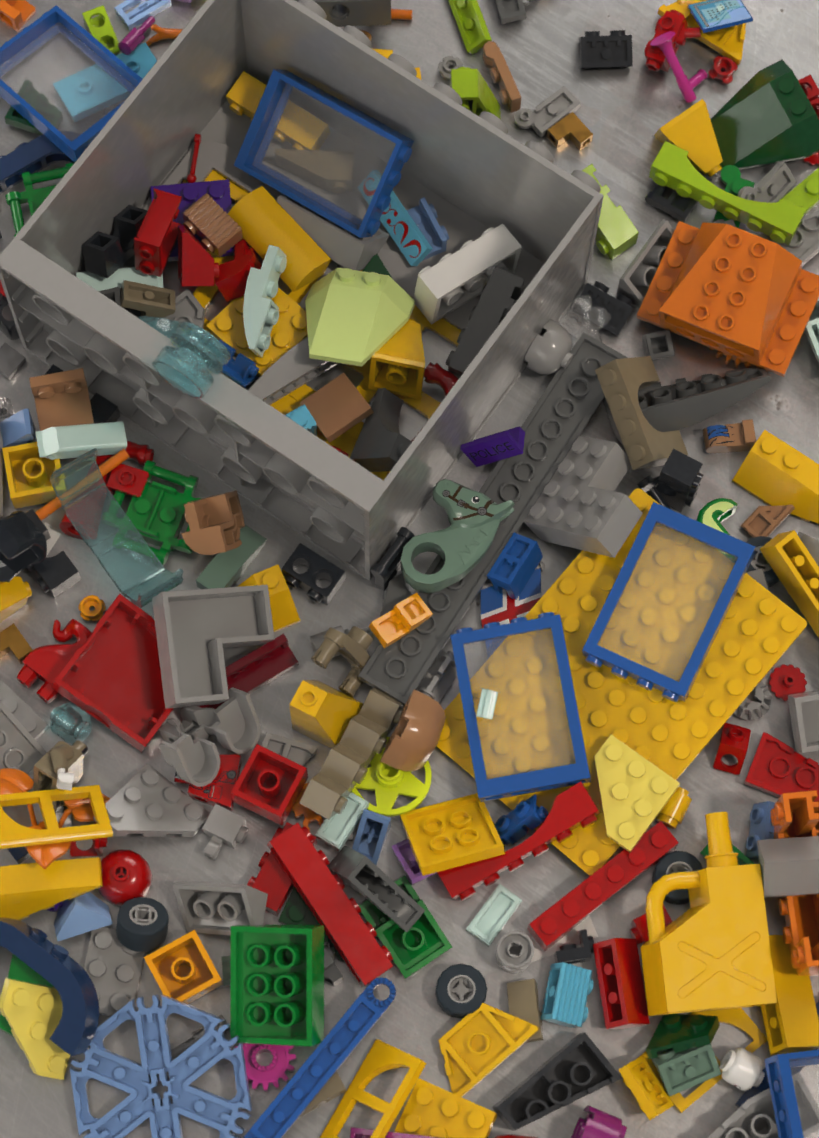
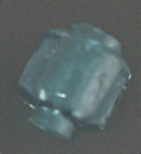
(70, 723)

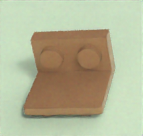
(62, 399)

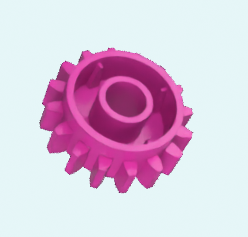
(274, 1071)

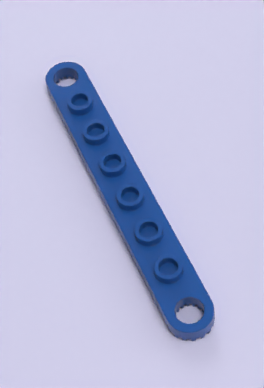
(323, 1063)

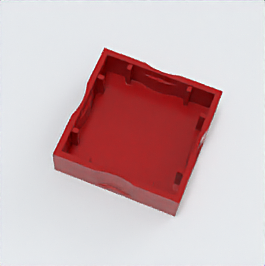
(119, 674)

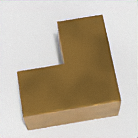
(570, 128)
(13, 641)

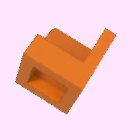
(16, 13)

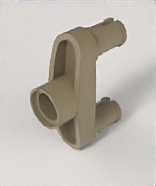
(352, 648)

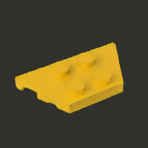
(725, 41)
(481, 1045)

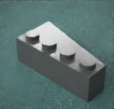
(494, 304)

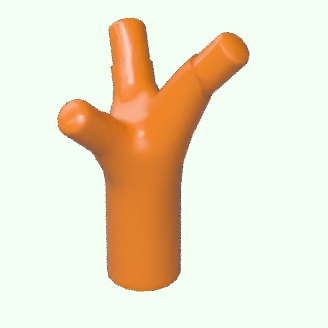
(163, 33)

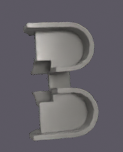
(186, 743)

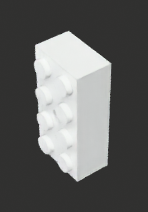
(465, 273)

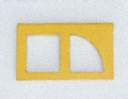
(17, 835)
(735, 1017)
(378, 1060)

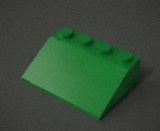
(277, 984)

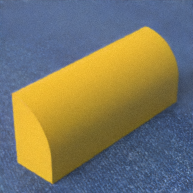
(268, 224)
(793, 1020)

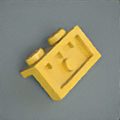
(646, 1087)

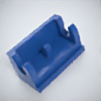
(515, 565)

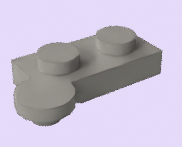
(548, 112)
(772, 186)

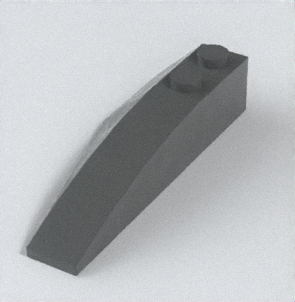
(691, 402)

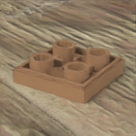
(337, 407)

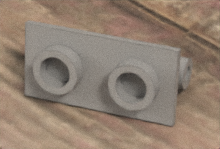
(439, 677)

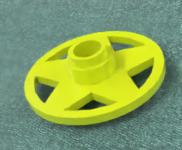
(391, 783)

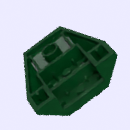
(767, 121)

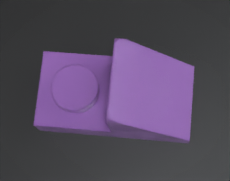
(408, 862)

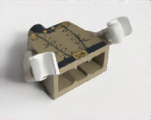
(60, 770)

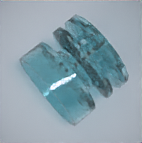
(191, 360)

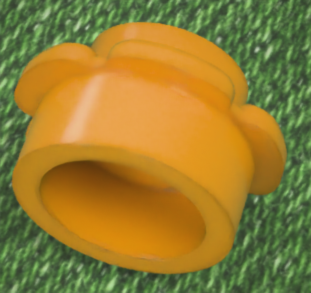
(89, 601)

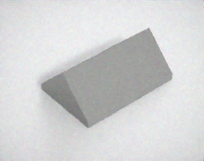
(640, 273)
(789, 866)
(217, 907)

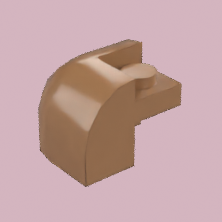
(214, 523)
(415, 733)

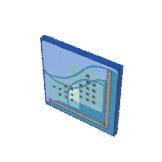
(719, 14)

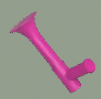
(686, 86)

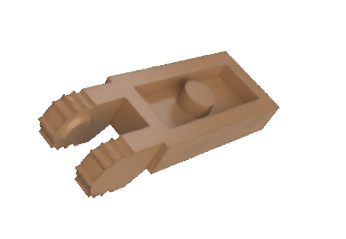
(501, 74)

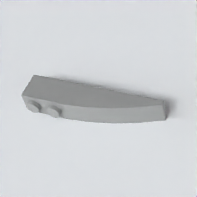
(289, 373)

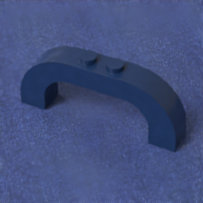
(28, 157)
(72, 982)

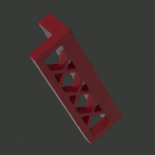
(260, 667)

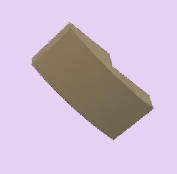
(524, 1004)

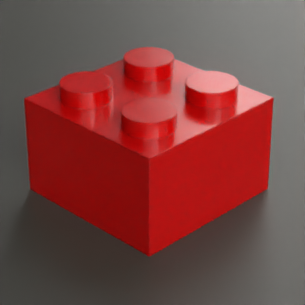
(269, 784)

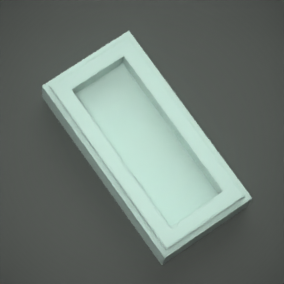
(340, 826)
(494, 915)

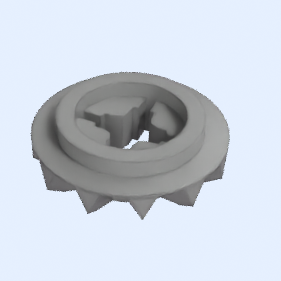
(756, 709)

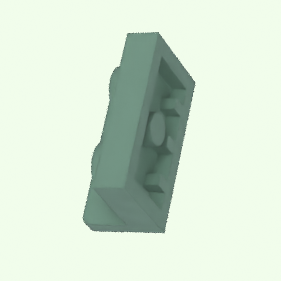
(686, 1068)

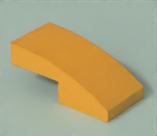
(401, 620)

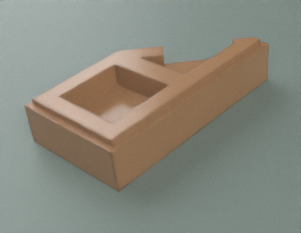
(766, 520)

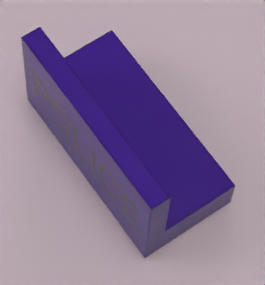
(495, 446)

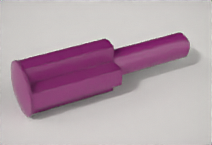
(135, 37)

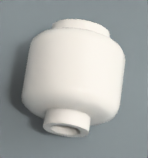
(742, 1069)

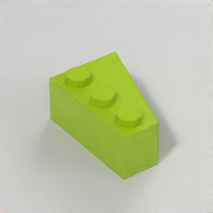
(474, 91)
(614, 229)

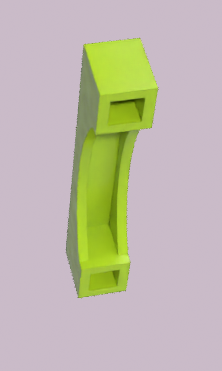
(774, 219)

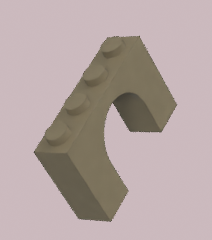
(620, 384)

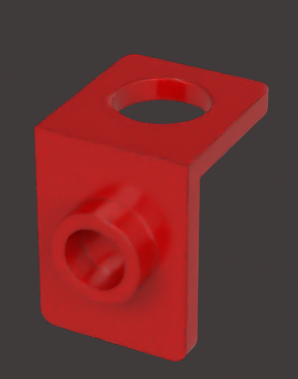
(127, 480)
(734, 742)
(95, 850)

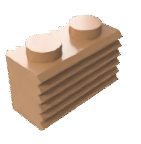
(212, 225)

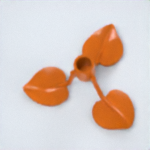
(17, 782)

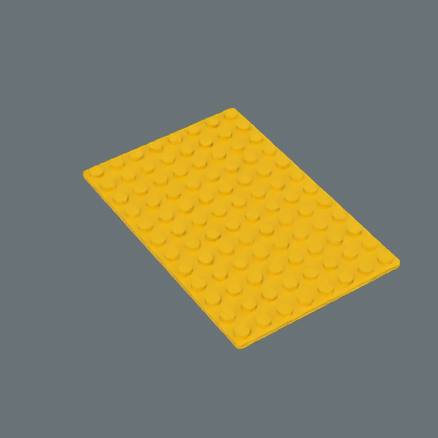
(660, 730)

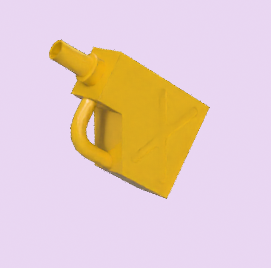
(717, 948)

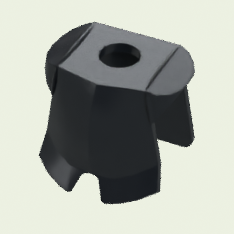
(20, 545)

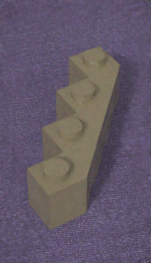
(350, 758)

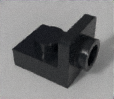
(572, 955)

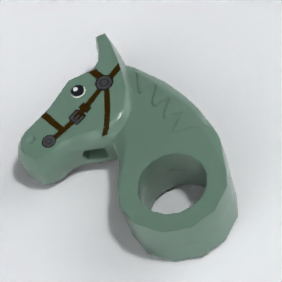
(463, 544)

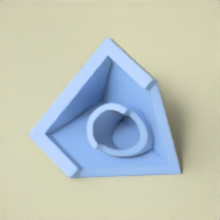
(81, 916)

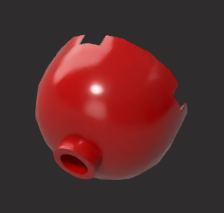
(132, 885)

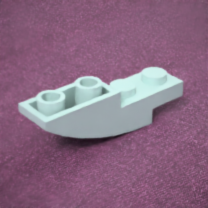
(258, 308)

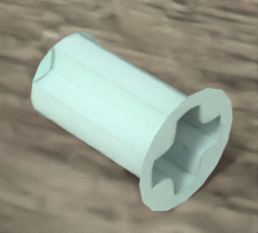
(487, 704)

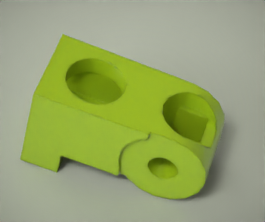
(101, 28)

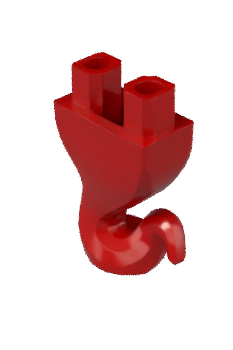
(49, 660)

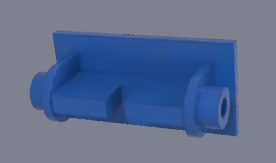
(240, 370)
(526, 813)

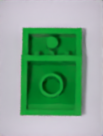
(412, 948)

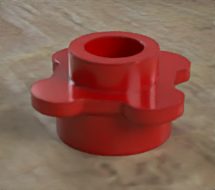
(723, 63)

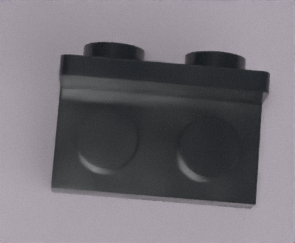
(606, 51)
(618, 307)

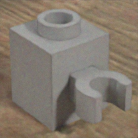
(223, 828)

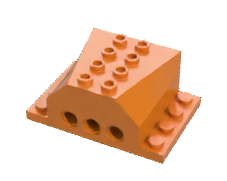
(732, 294)

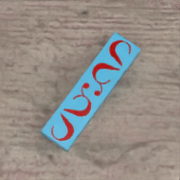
(405, 232)

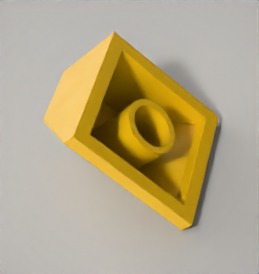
(281, 602)

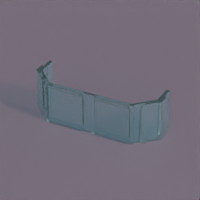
(110, 532)

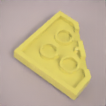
(630, 791)
(33, 1017)

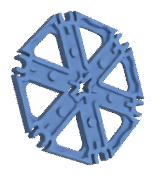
(155, 1060)

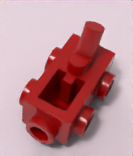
(671, 21)

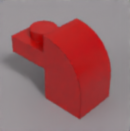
(234, 273)

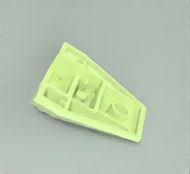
(354, 315)

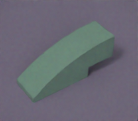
(230, 565)

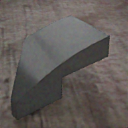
(396, 591)

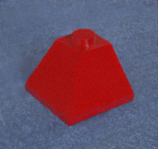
(195, 263)

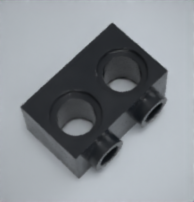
(318, 569)

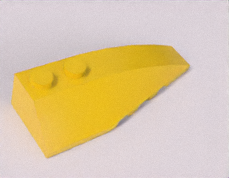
(781, 477)
(31, 888)

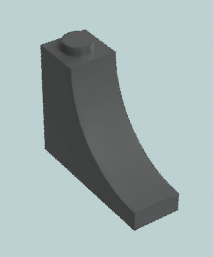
(380, 441)
(375, 886)

